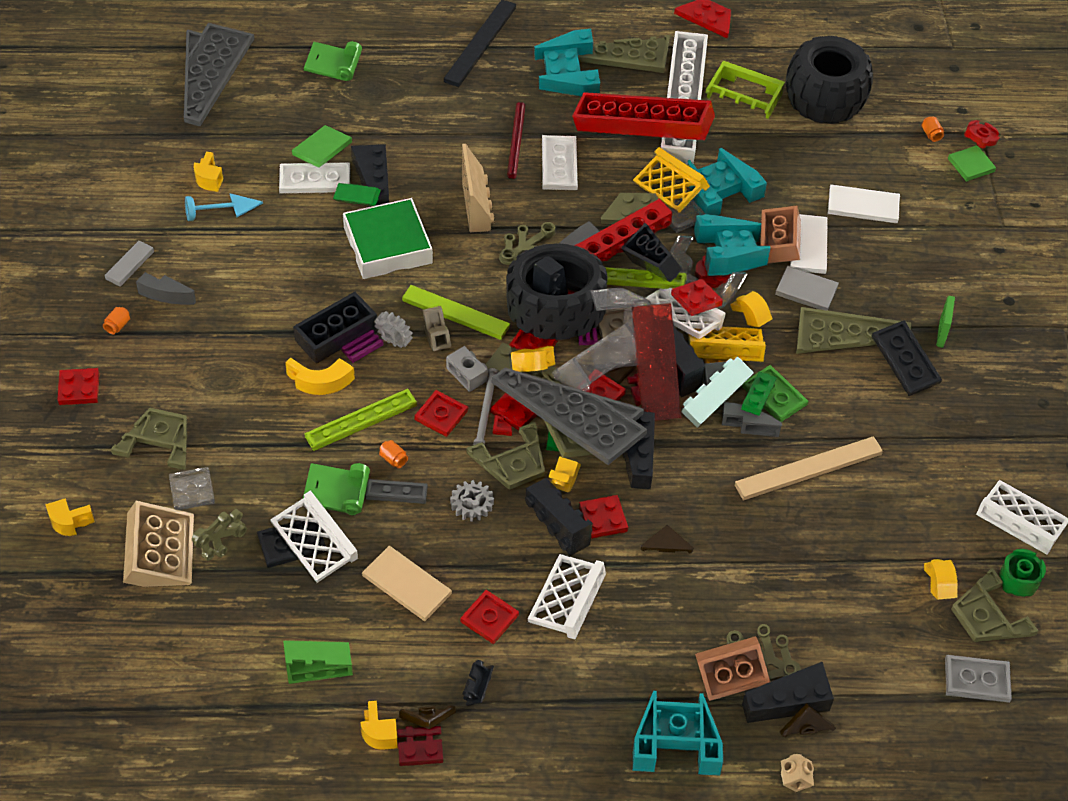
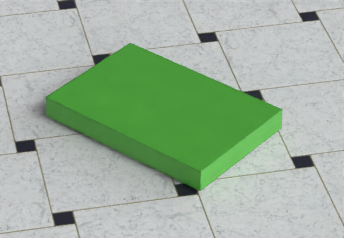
(322, 146)
(783, 399)

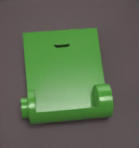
(333, 61)
(339, 488)

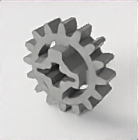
(393, 329)
(472, 500)

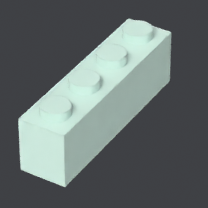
(717, 391)

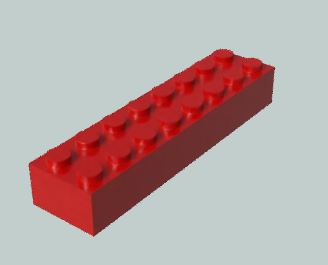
(644, 116)

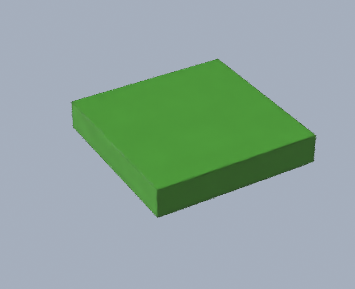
(971, 163)
(945, 321)

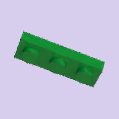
(758, 393)

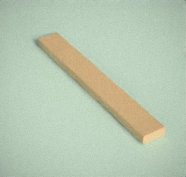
(808, 468)

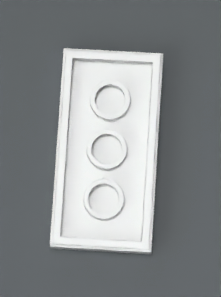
(559, 162)
(311, 179)
(863, 203)
(812, 245)

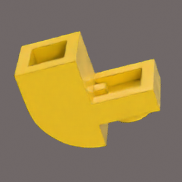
(207, 174)
(754, 309)
(533, 359)
(564, 474)
(66, 521)
(942, 578)
(378, 733)

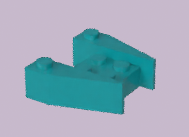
(563, 65)
(727, 178)
(734, 244)
(678, 727)

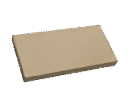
(407, 583)

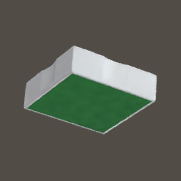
(387, 238)

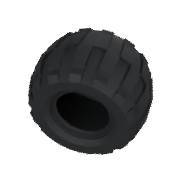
(829, 79)

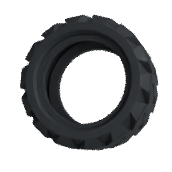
(556, 315)

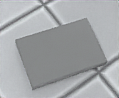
(807, 288)
(978, 678)

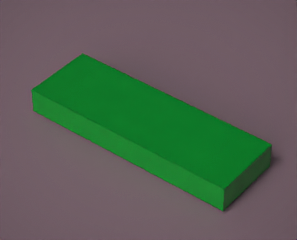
(356, 194)

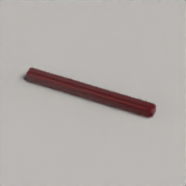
(516, 140)

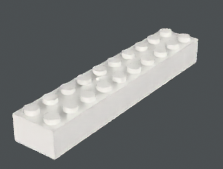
(685, 83)

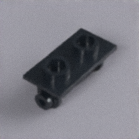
(475, 690)

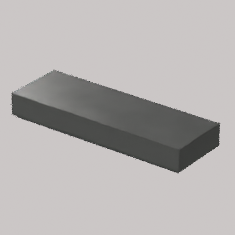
(396, 491)

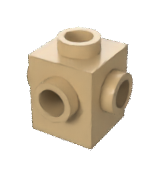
(797, 772)

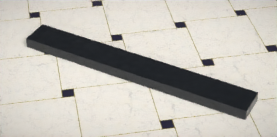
(479, 43)

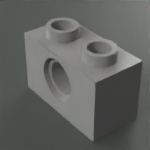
(467, 368)

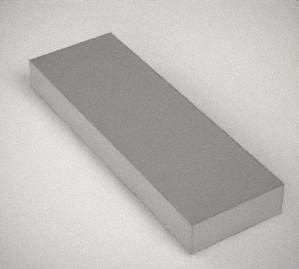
(129, 263)

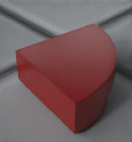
(501, 426)

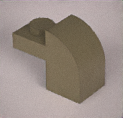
(435, 329)

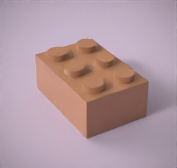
(782, 233)

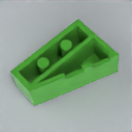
(316, 660)

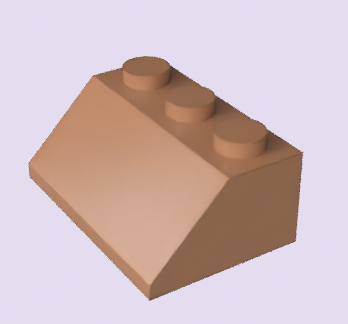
(732, 668)

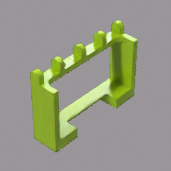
(731, 72)

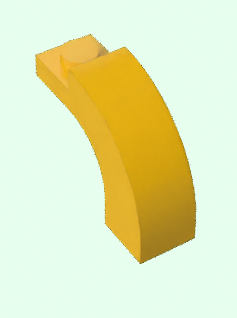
(321, 381)

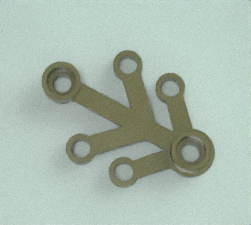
(508, 254)
(203, 536)
(768, 654)

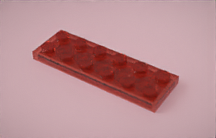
(656, 360)

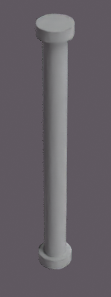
(486, 407)

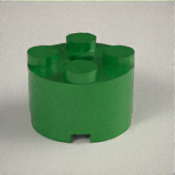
(1022, 572)

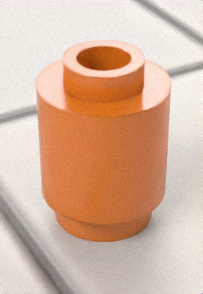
(933, 129)
(116, 320)
(393, 454)

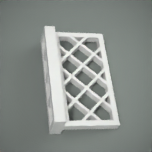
(707, 320)
(1017, 524)
(330, 530)
(584, 599)

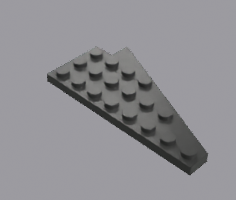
(209, 66)
(590, 420)

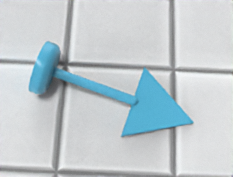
(240, 204)

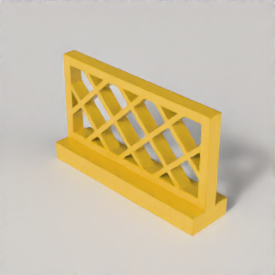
(689, 176)
(718, 348)

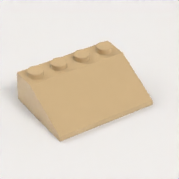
(476, 193)
(158, 546)

